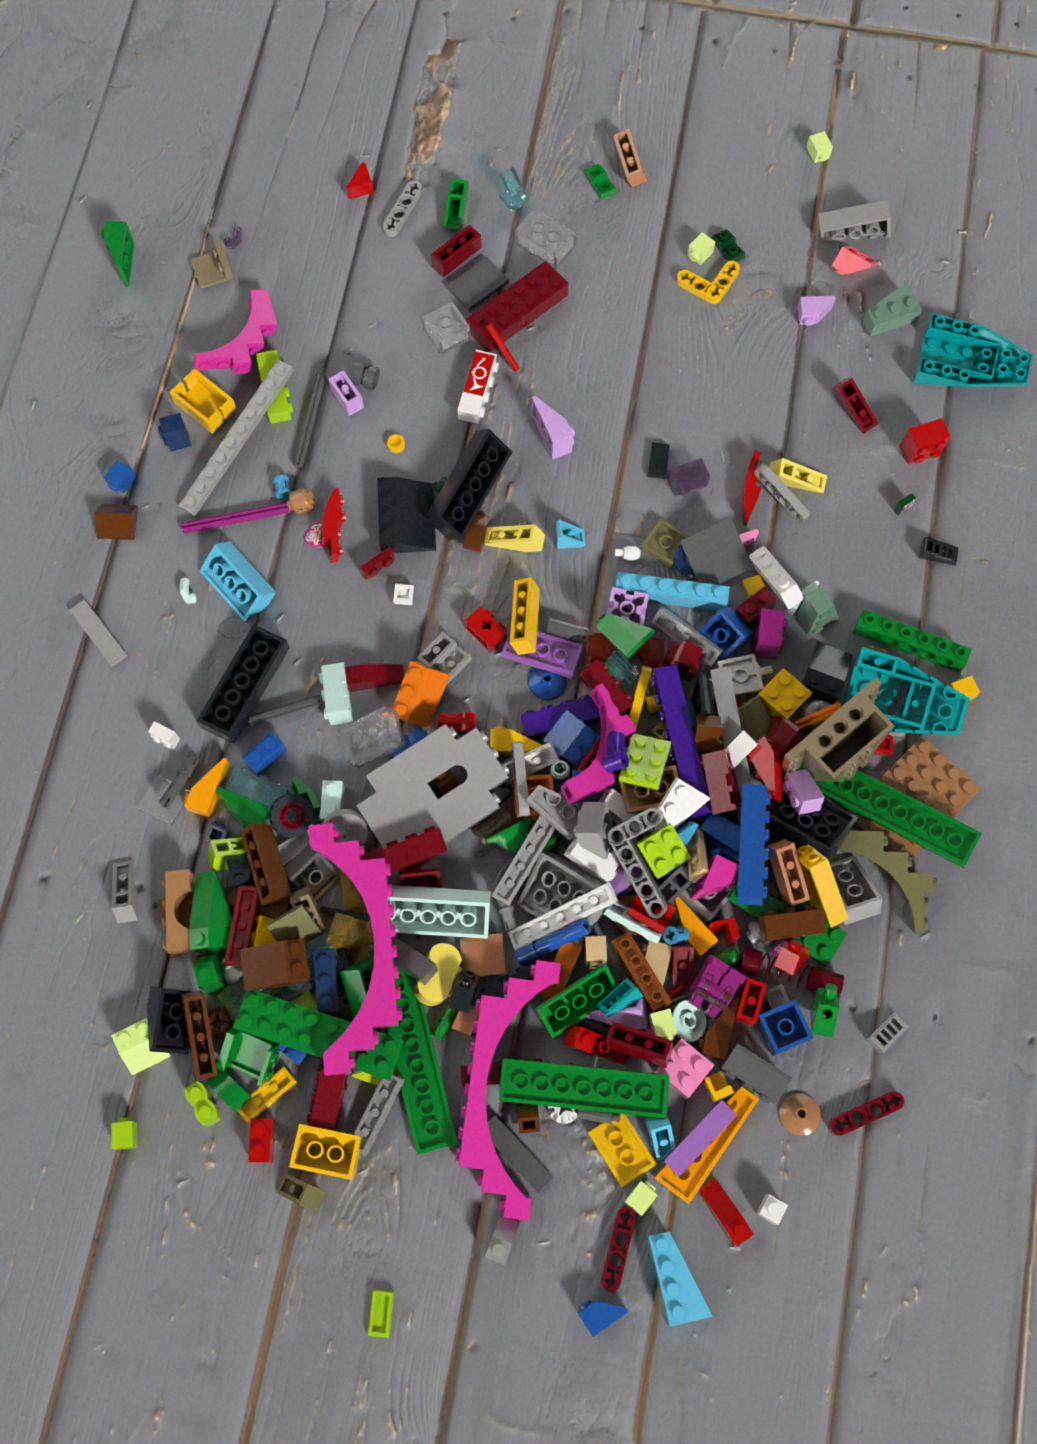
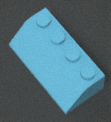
(237, 581)

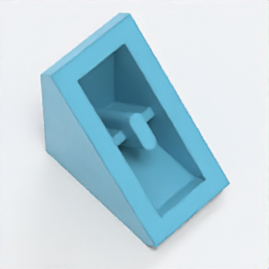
(569, 536)

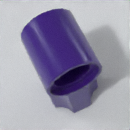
(616, 755)

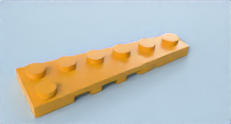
(694, 1176)

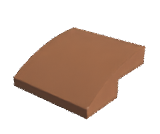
(484, 955)

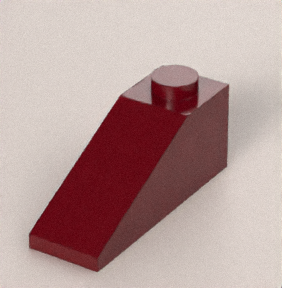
(854, 404)
(373, 676)

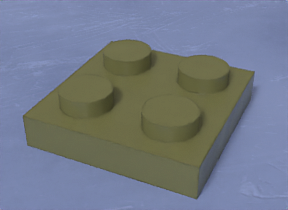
(663, 542)

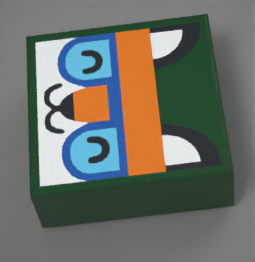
(904, 504)

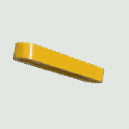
(639, 694)

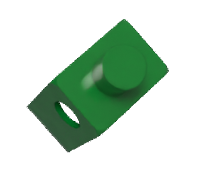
(825, 1003)

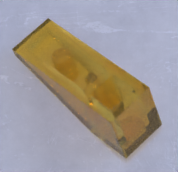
(350, 932)

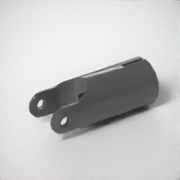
(567, 630)

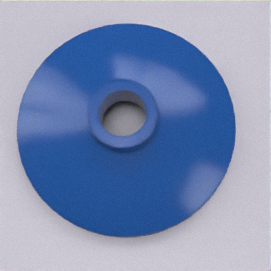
(544, 689)

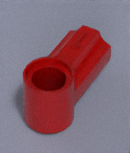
(461, 723)

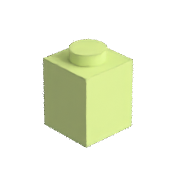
(819, 147)
(701, 248)
(663, 1024)
(641, 1197)

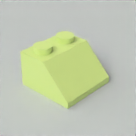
(134, 1047)

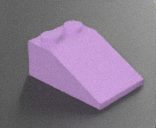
(553, 429)

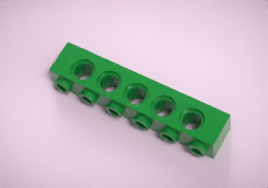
(912, 641)

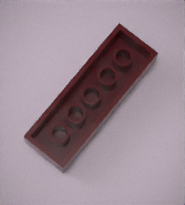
(518, 305)

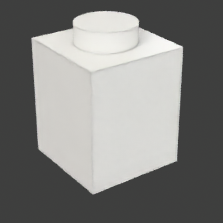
(771, 1209)

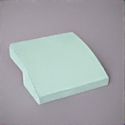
(810, 588)

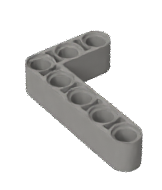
(637, 860)

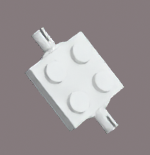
(745, 674)

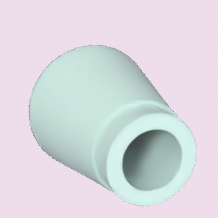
(560, 766)

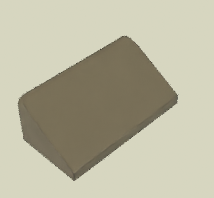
(492, 825)

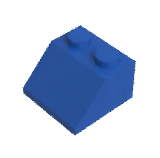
(727, 631)
(571, 737)

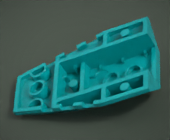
(926, 708)

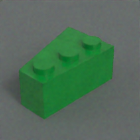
(357, 982)

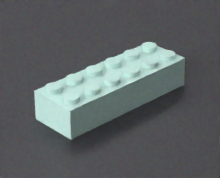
(440, 911)

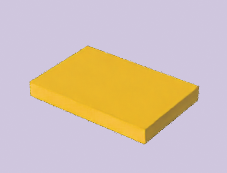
(622, 1150)

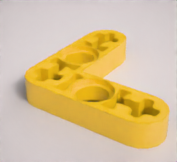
(709, 288)

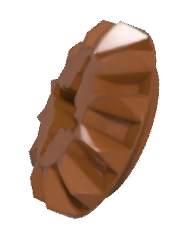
(224, 1016)

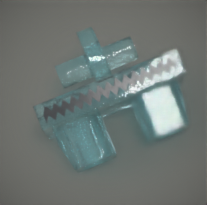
(622, 669)

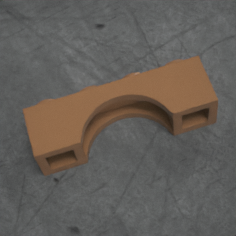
(177, 887)

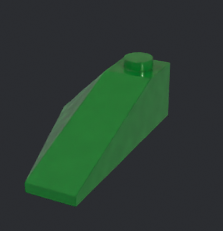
(209, 915)

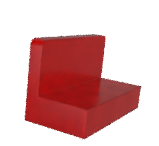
(639, 912)
(729, 929)

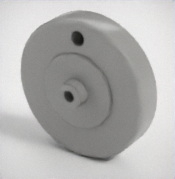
(351, 825)

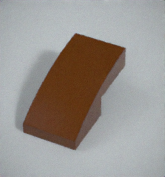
(476, 533)

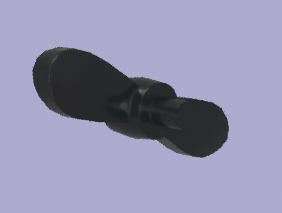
(892, 709)

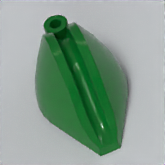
(512, 837)

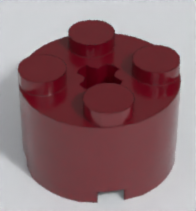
(686, 657)

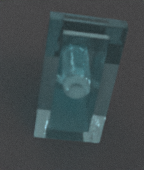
(511, 189)

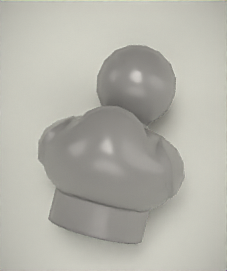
(754, 933)

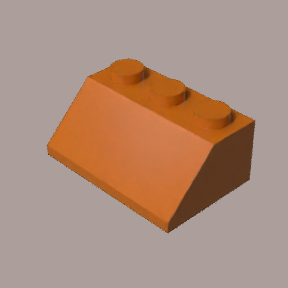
(420, 694)

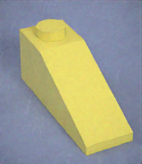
(798, 476)
(519, 538)

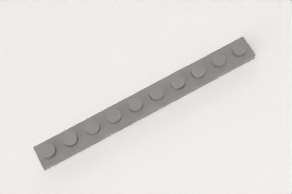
(236, 438)

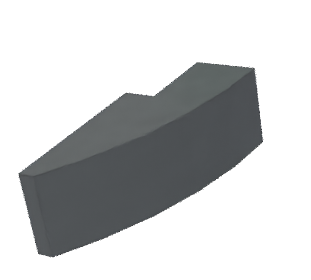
(414, 962)

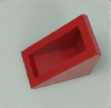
(360, 183)

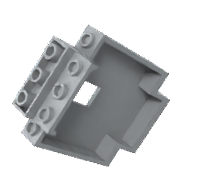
(407, 803)

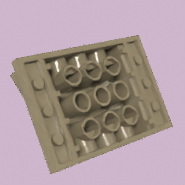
(842, 740)

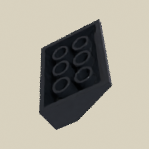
(402, 515)
(820, 829)

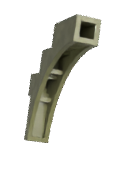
(914, 885)

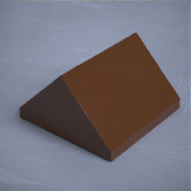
(116, 521)

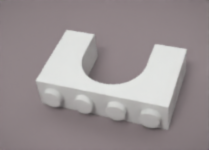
(597, 867)

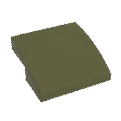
(754, 718)
(295, 925)

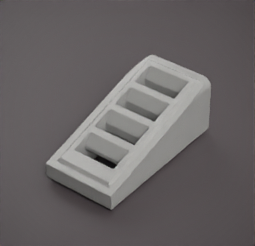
(878, 1046)

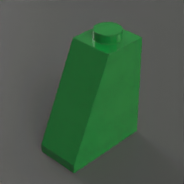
(209, 972)

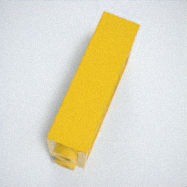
(821, 885)

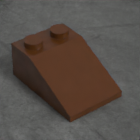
(274, 965)

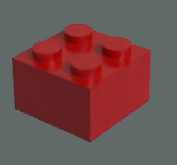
(925, 441)

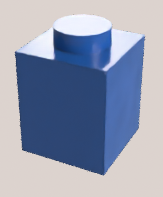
(120, 477)

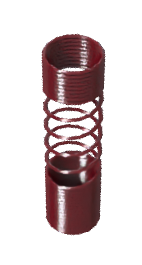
(817, 978)

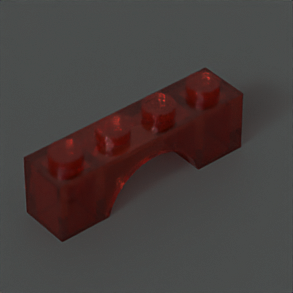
(650, 653)

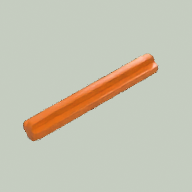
(817, 717)

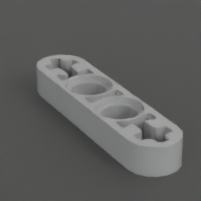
(401, 208)
(782, 493)
(520, 778)

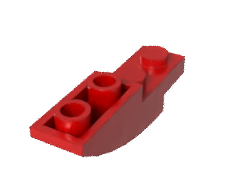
(331, 525)

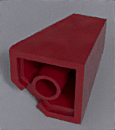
(784, 735)

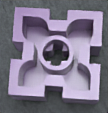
(634, 604)

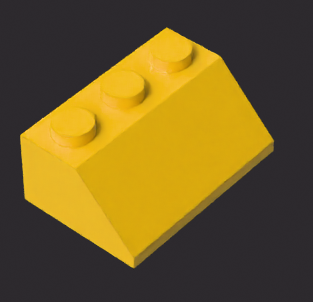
(326, 1152)

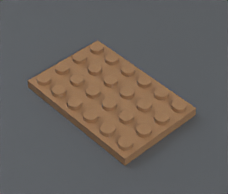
(929, 778)

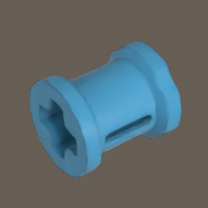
(282, 486)
(672, 931)

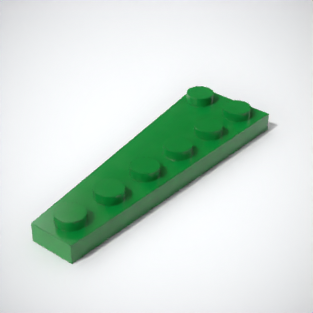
(821, 946)

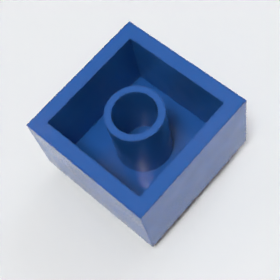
(784, 1028)

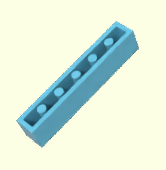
(675, 591)

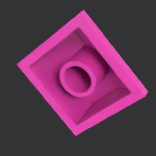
(720, 875)

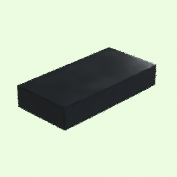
(658, 460)

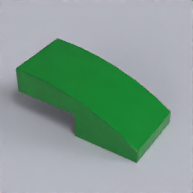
(599, 181)
(300, 788)
(228, 1090)

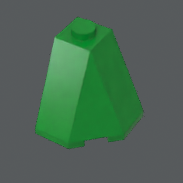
(623, 633)

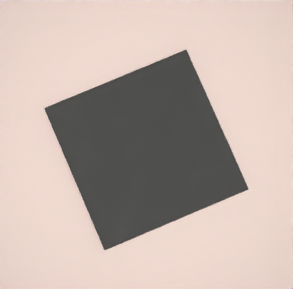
(716, 553)

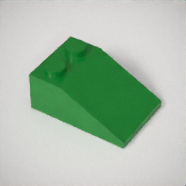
(121, 247)

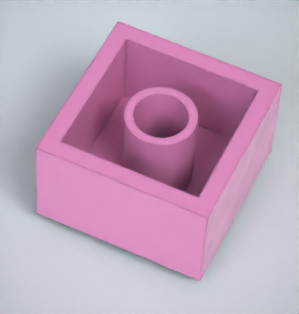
(685, 1068)

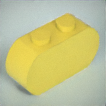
(440, 985)

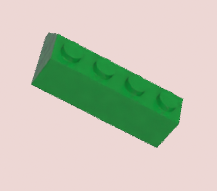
(575, 1001)

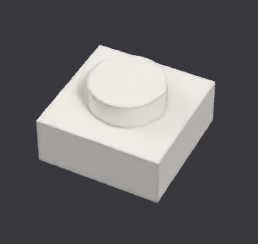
(403, 594)

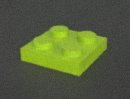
(663, 850)

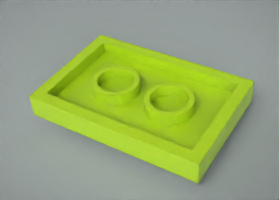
(646, 761)

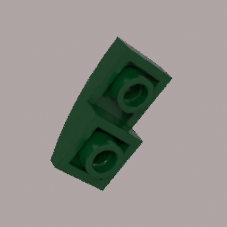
(727, 246)

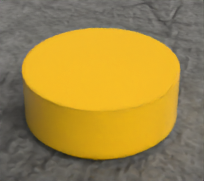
(396, 443)

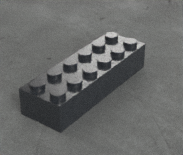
(468, 484)
(243, 684)

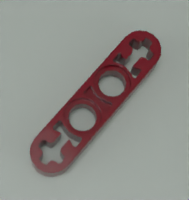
(867, 1116)
(622, 1249)

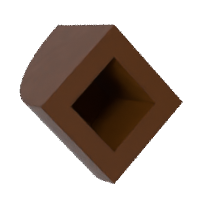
(528, 1118)

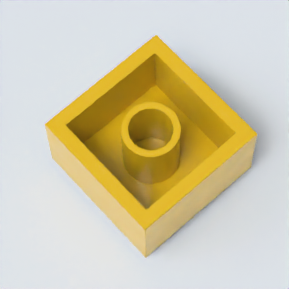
(784, 695)

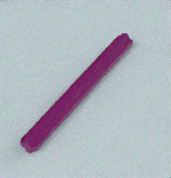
(236, 517)

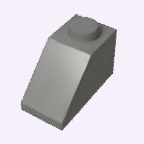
(502, 1240)

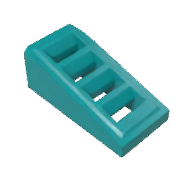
(624, 995)

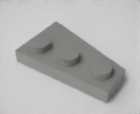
(555, 810)

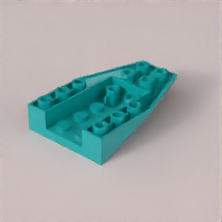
(969, 356)

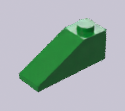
(242, 808)

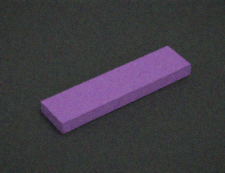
(700, 1138)

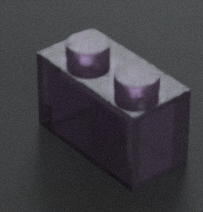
(688, 477)

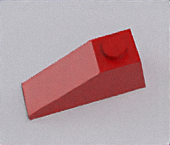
(725, 1213)

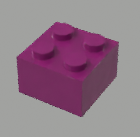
(768, 634)

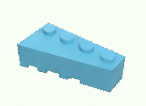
(677, 1287)

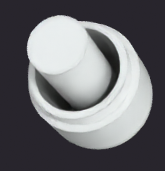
(628, 552)

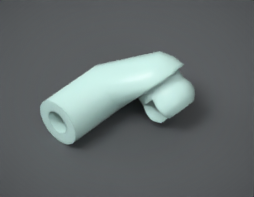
(184, 591)

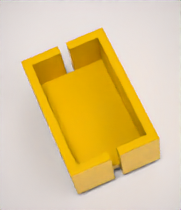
(203, 401)

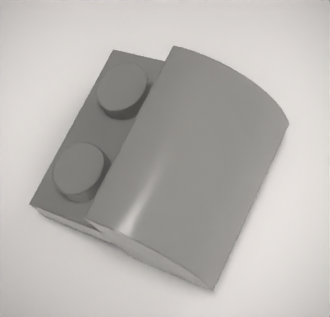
(445, 656)

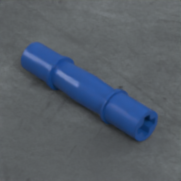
(552, 941)

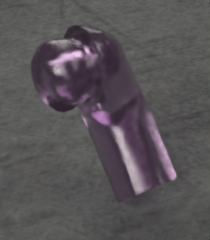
(232, 242)

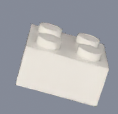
(164, 735)

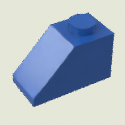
(600, 1315)

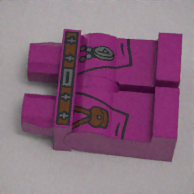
(715, 984)

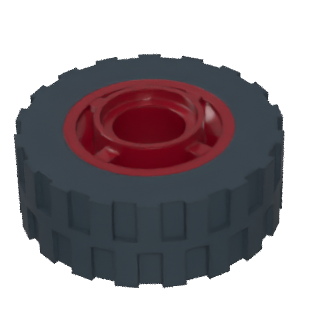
(279, 811)

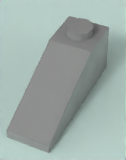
(124, 892)

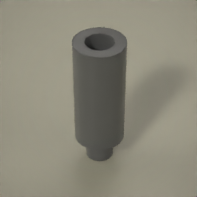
(597, 1116)

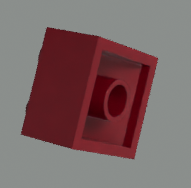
(422, 874)

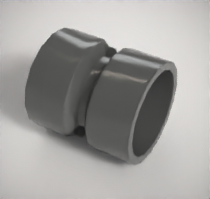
(364, 375)

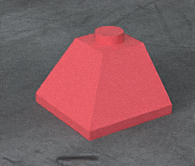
(852, 260)

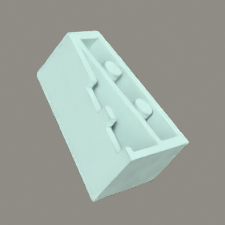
(335, 694)

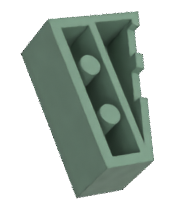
(893, 311)
(816, 612)

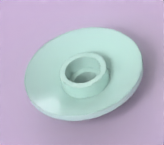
(695, 1021)

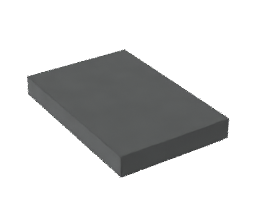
(477, 284)

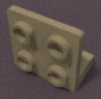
(212, 267)

